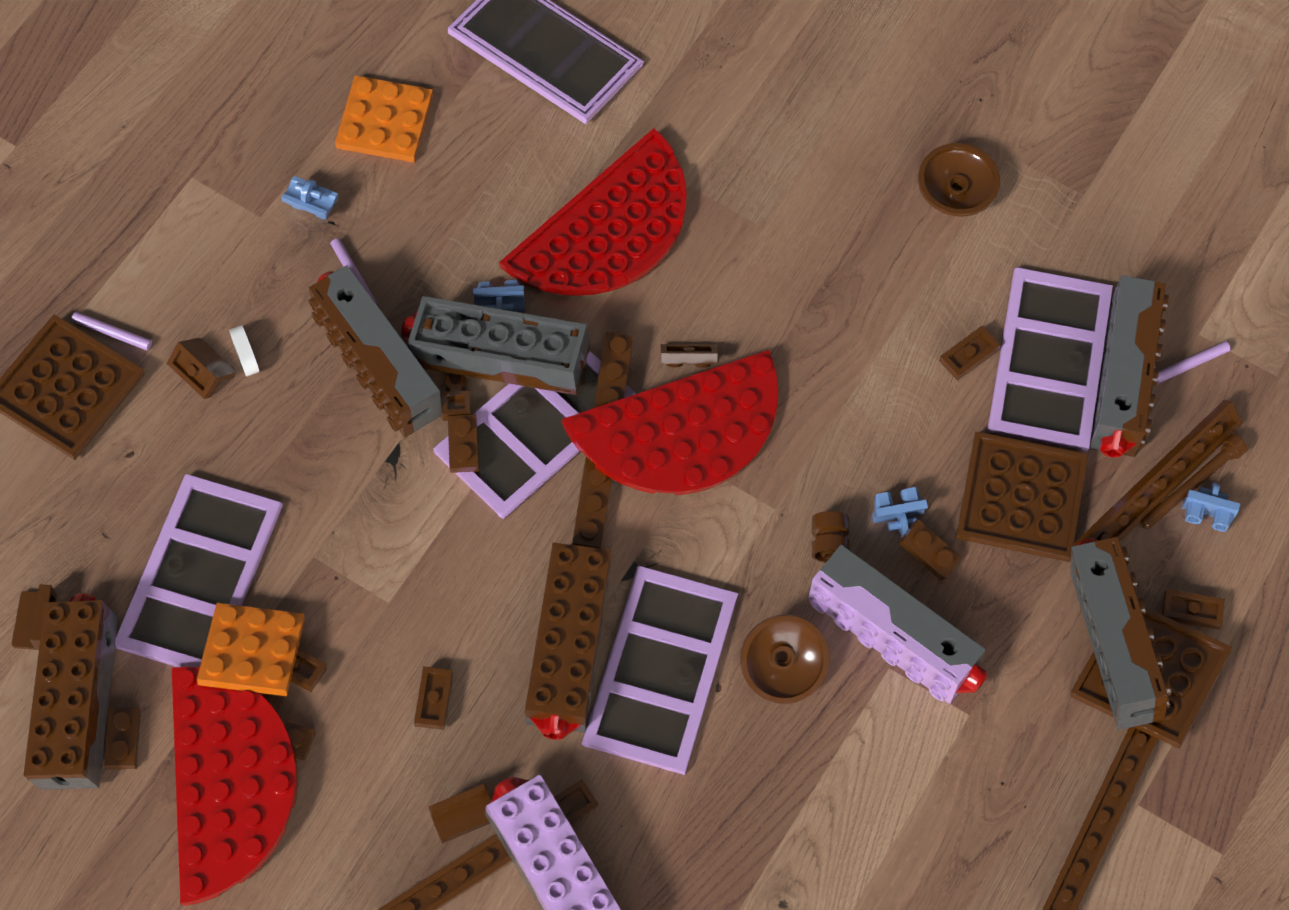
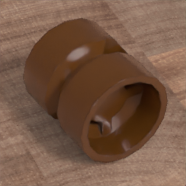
(829, 532)

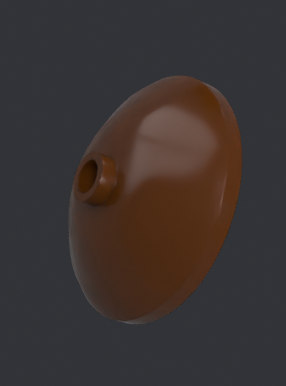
(963, 168)
(798, 673)

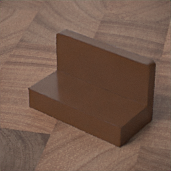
(199, 366)
(30, 617)
(460, 813)

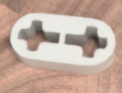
(244, 350)

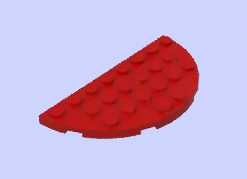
(610, 228)
(685, 431)
(231, 784)

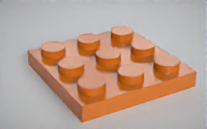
(384, 119)
(251, 649)

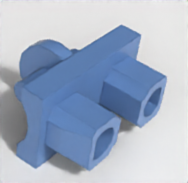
(310, 197)
(504, 298)
(1210, 503)
(886, 511)

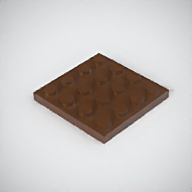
(66, 386)
(1022, 496)
(1190, 664)

